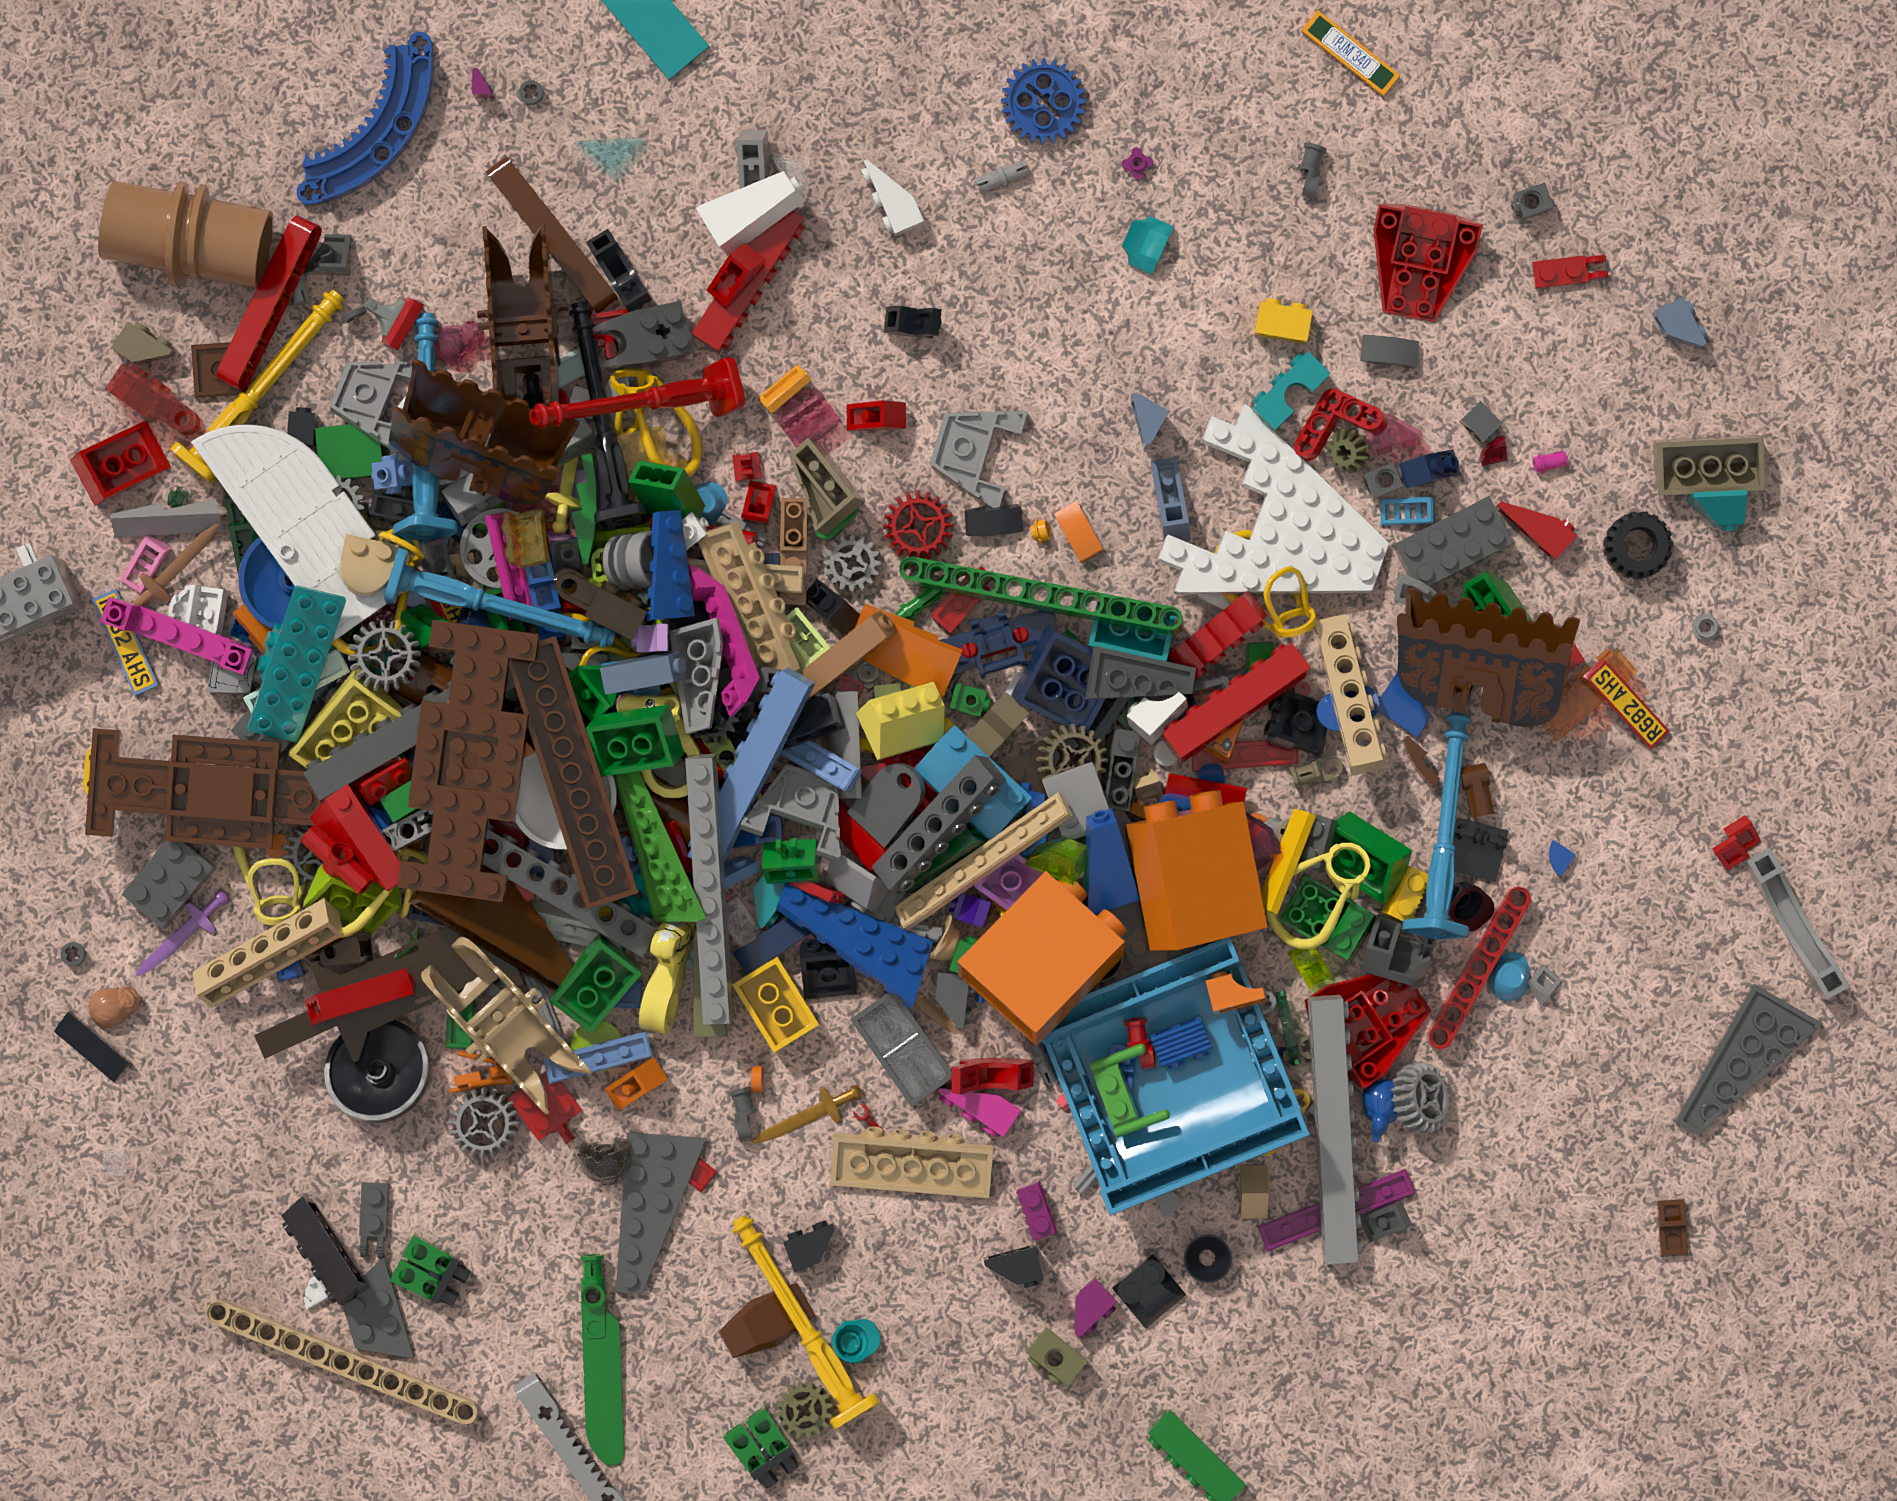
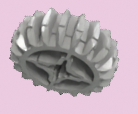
(383, 632)
(1421, 1098)
(464, 1136)

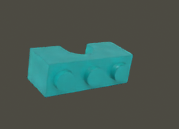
(1305, 372)

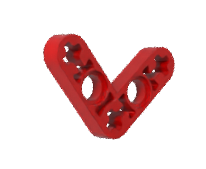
(1338, 411)

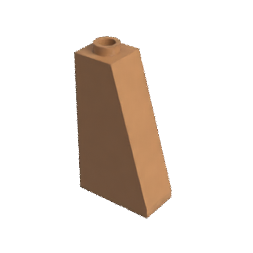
(849, 652)

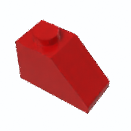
(876, 416)

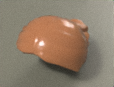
(113, 1005)

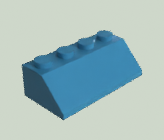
(947, 760)

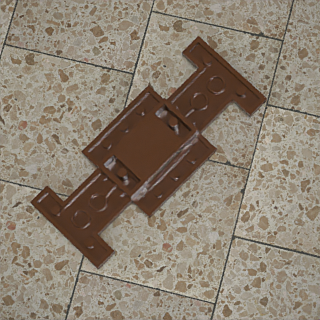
(203, 799)

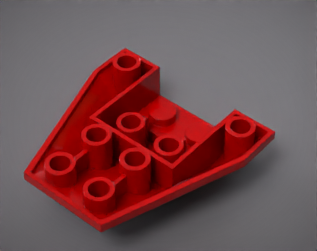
(1420, 271)
(1379, 1022)

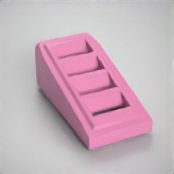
(156, 544)

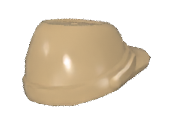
(948, 944)

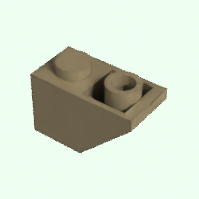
(139, 346)

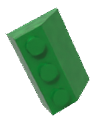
(1387, 856)

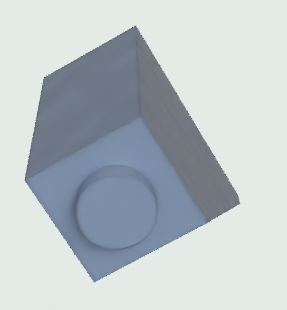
(643, 672)

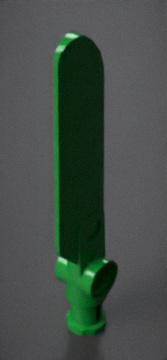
(601, 1367)

